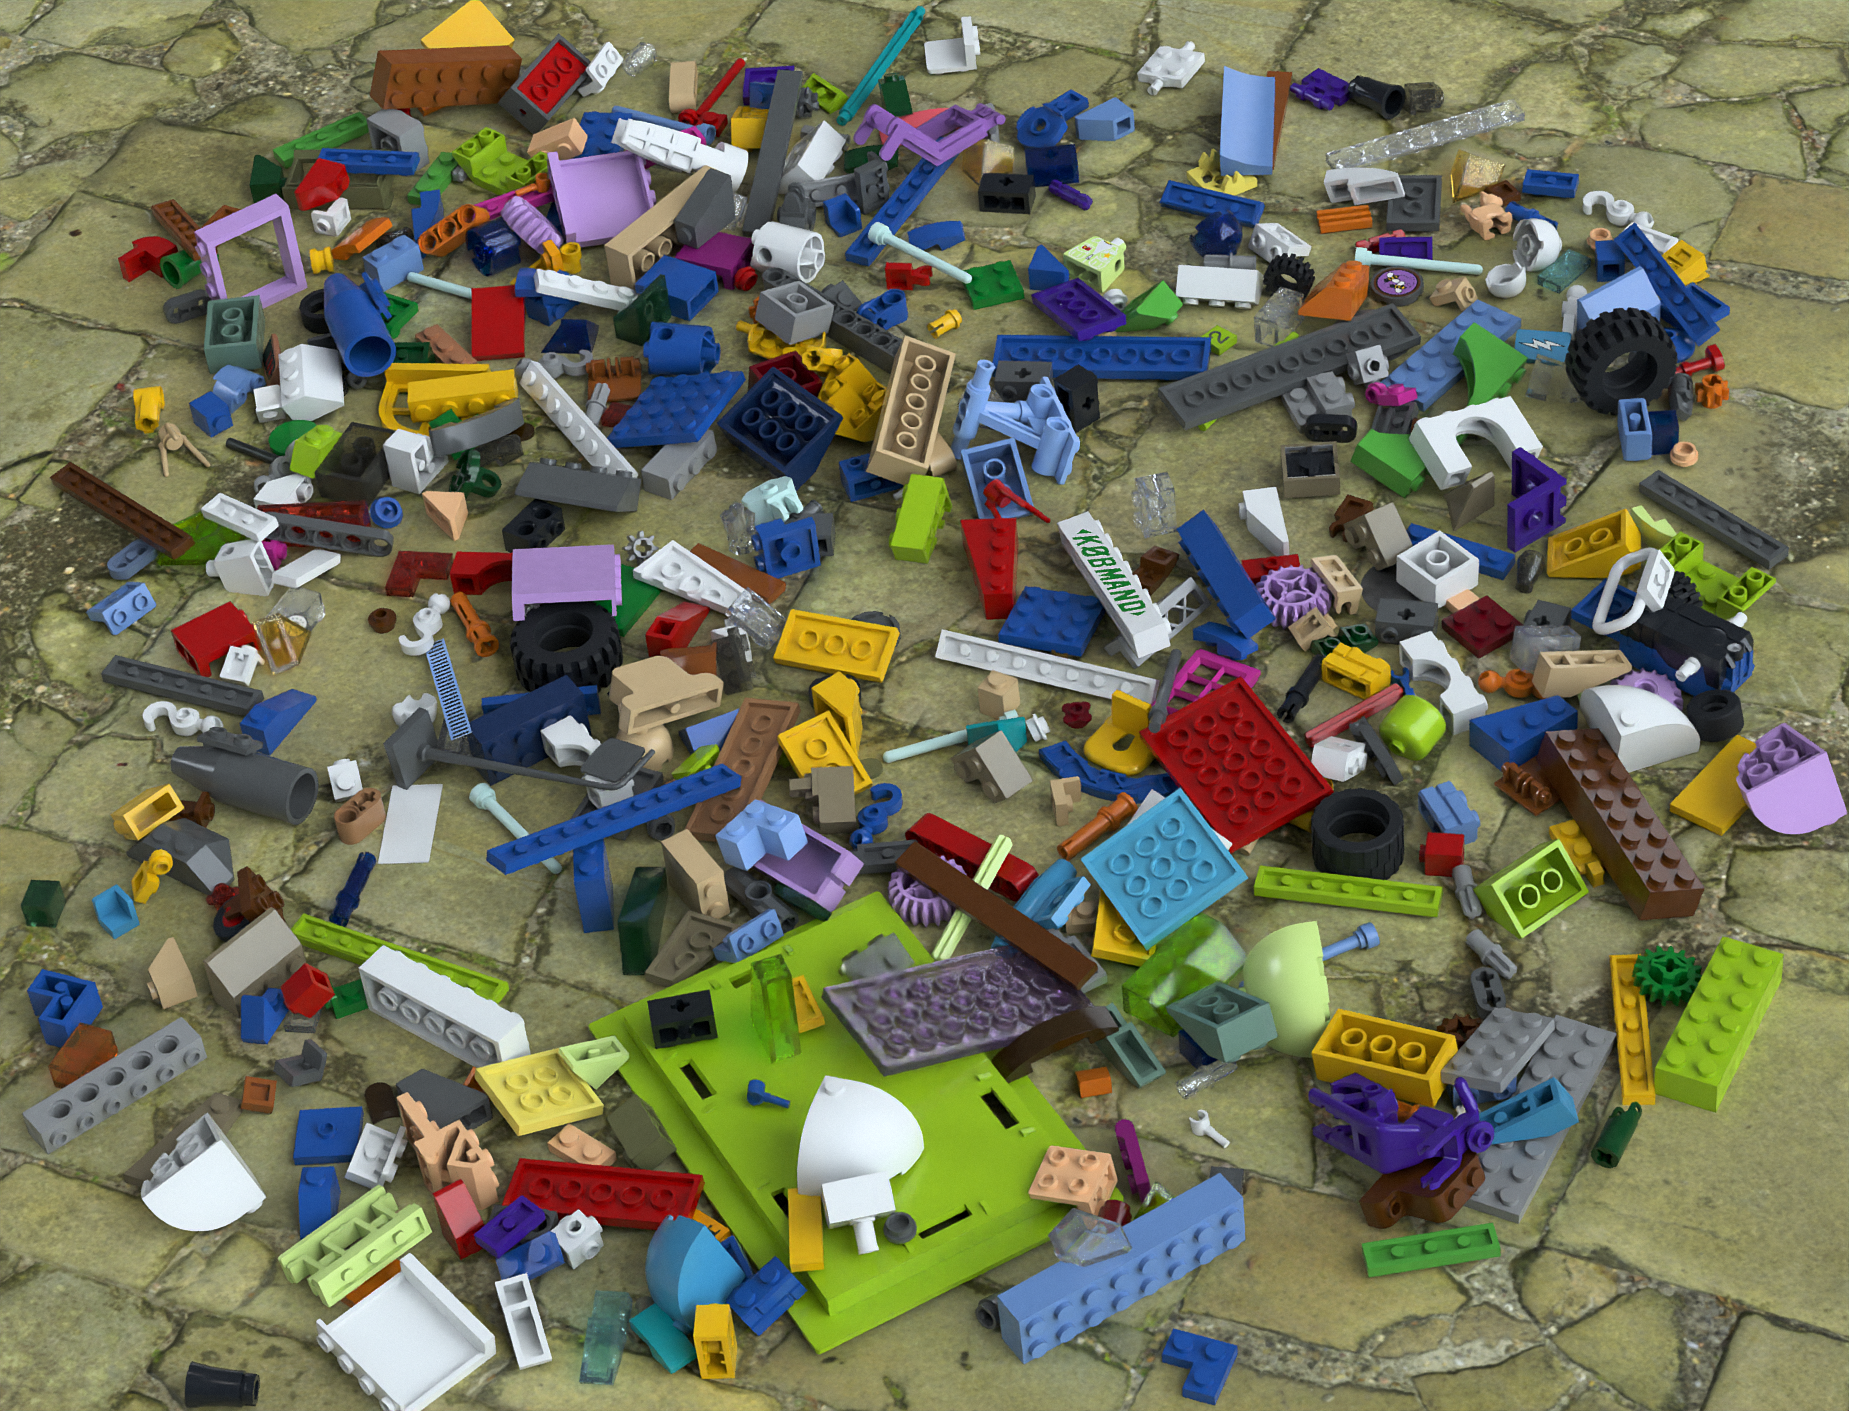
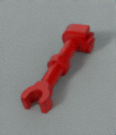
(1713, 360)

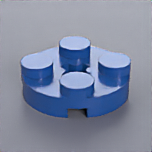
(1049, 135)

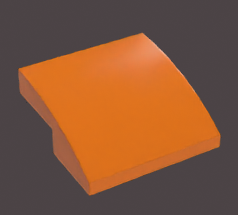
(361, 238)

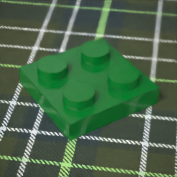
(993, 285)

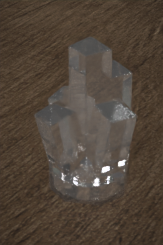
(739, 528)

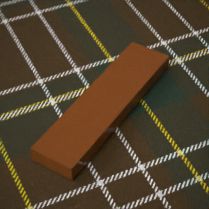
(762, 584)

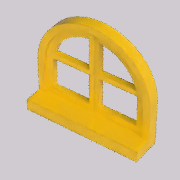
(397, 381)

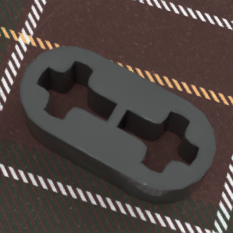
(187, 306)
(1482, 994)

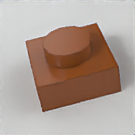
(258, 1094)

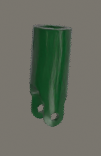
(1616, 1135)

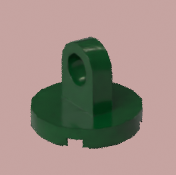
(470, 476)

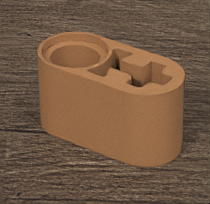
(359, 816)

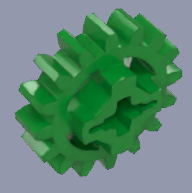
(1666, 975)

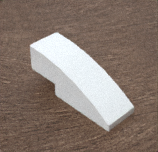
(1362, 185)
(523, 1321)

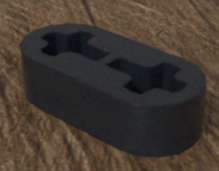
(1331, 428)

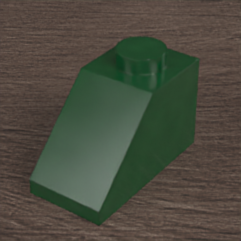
(895, 95)
(266, 179)

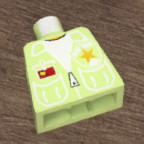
(1096, 262)

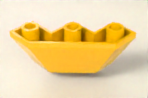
(855, 396)

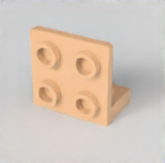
(1075, 1178)

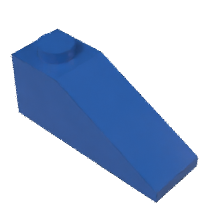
(275, 718)

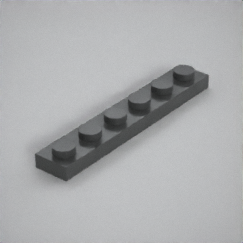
(1713, 519)
(181, 685)

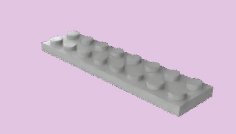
(1516, 1168)

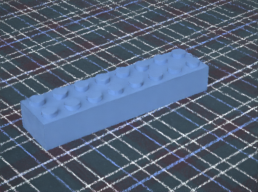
(1164, 1248)

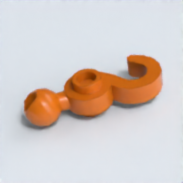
(1515, 683)

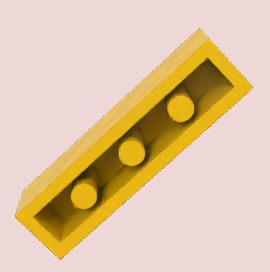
(462, 394)

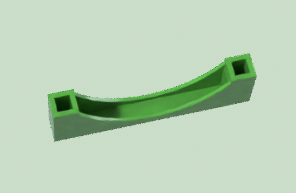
(1489, 370)

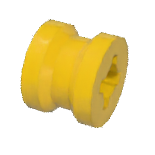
(321, 260)

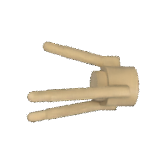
(173, 439)

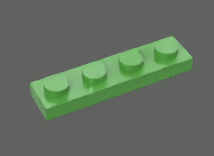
(326, 137)
(1431, 1249)

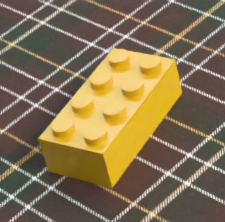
(1386, 1053)

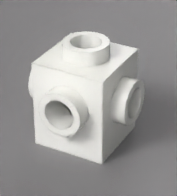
(578, 1238)

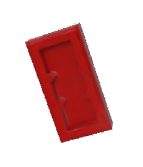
(1257, 567)

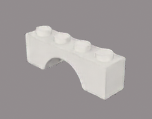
(1430, 662)
(571, 745)

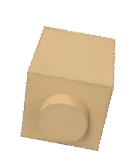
(998, 694)

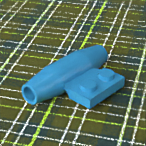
(1051, 897)

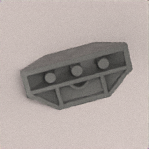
(198, 854)

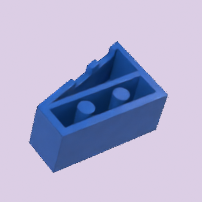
(1519, 731)

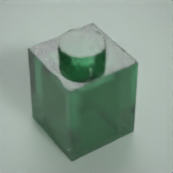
(43, 903)

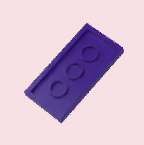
(1079, 309)

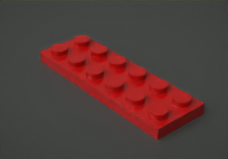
(606, 1192)

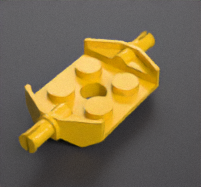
(769, 345)

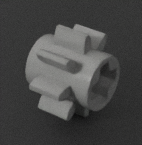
(643, 541)

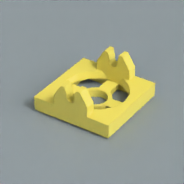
(1210, 166)

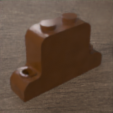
(1402, 1194)

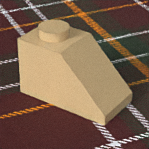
(170, 977)

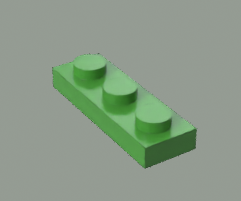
(436, 177)

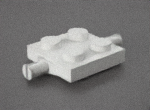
(1171, 67)

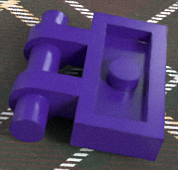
(1322, 90)

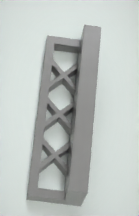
(1165, 604)

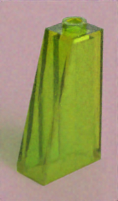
(774, 1008)

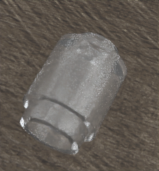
(639, 59)
(740, 211)

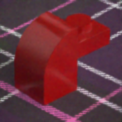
(145, 257)

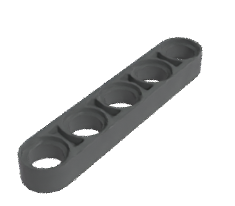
(339, 531)

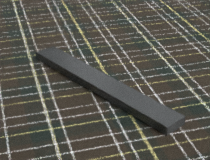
(773, 150)

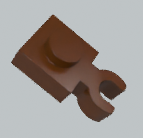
(1350, 509)

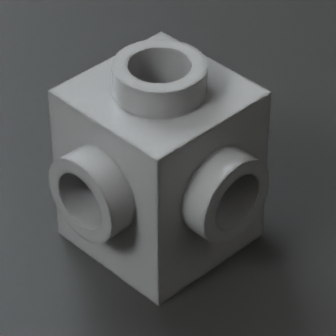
(1367, 365)

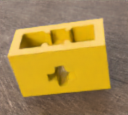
(715, 1341)

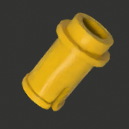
(950, 320)

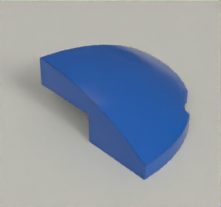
(526, 288)

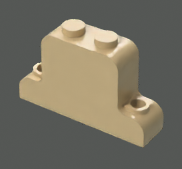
(660, 692)

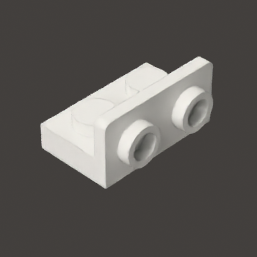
(1273, 240)

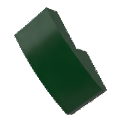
(858, 157)
(1352, 636)

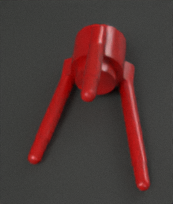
(1000, 495)

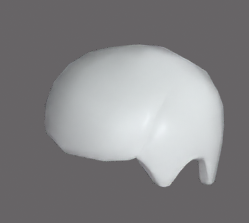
(1506, 280)
(404, 710)

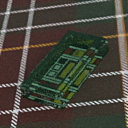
(802, 902)

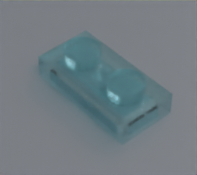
(1564, 271)

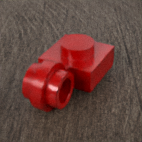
(690, 117)

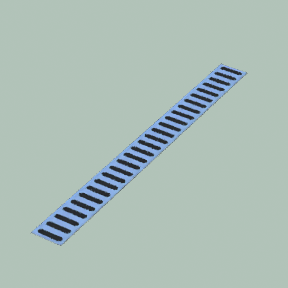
(448, 690)

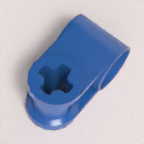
(886, 309)

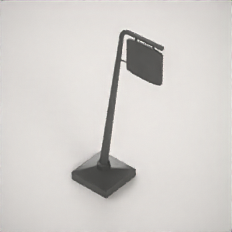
(414, 750)

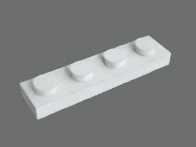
(582, 290)

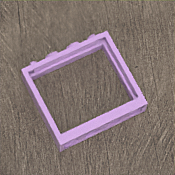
(231, 226)

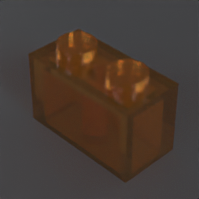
(82, 1053)

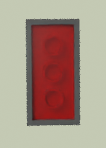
(546, 84)

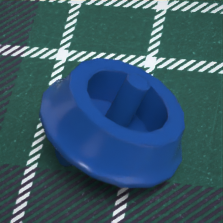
(386, 512)

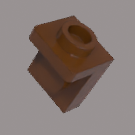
(198, 812)

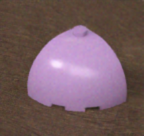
(1790, 783)

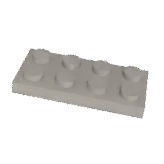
(1498, 1049)

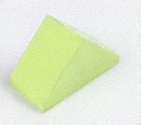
(595, 1059)

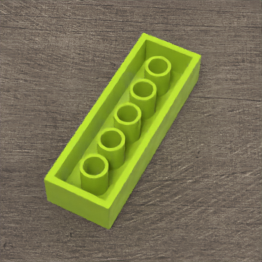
(1718, 1024)

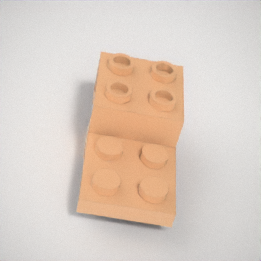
(449, 1154)

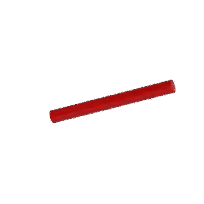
(721, 86)

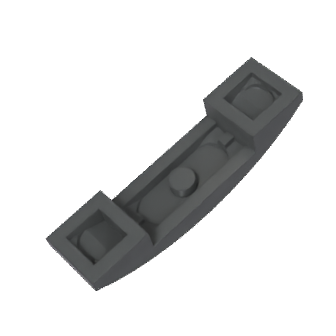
(477, 429)

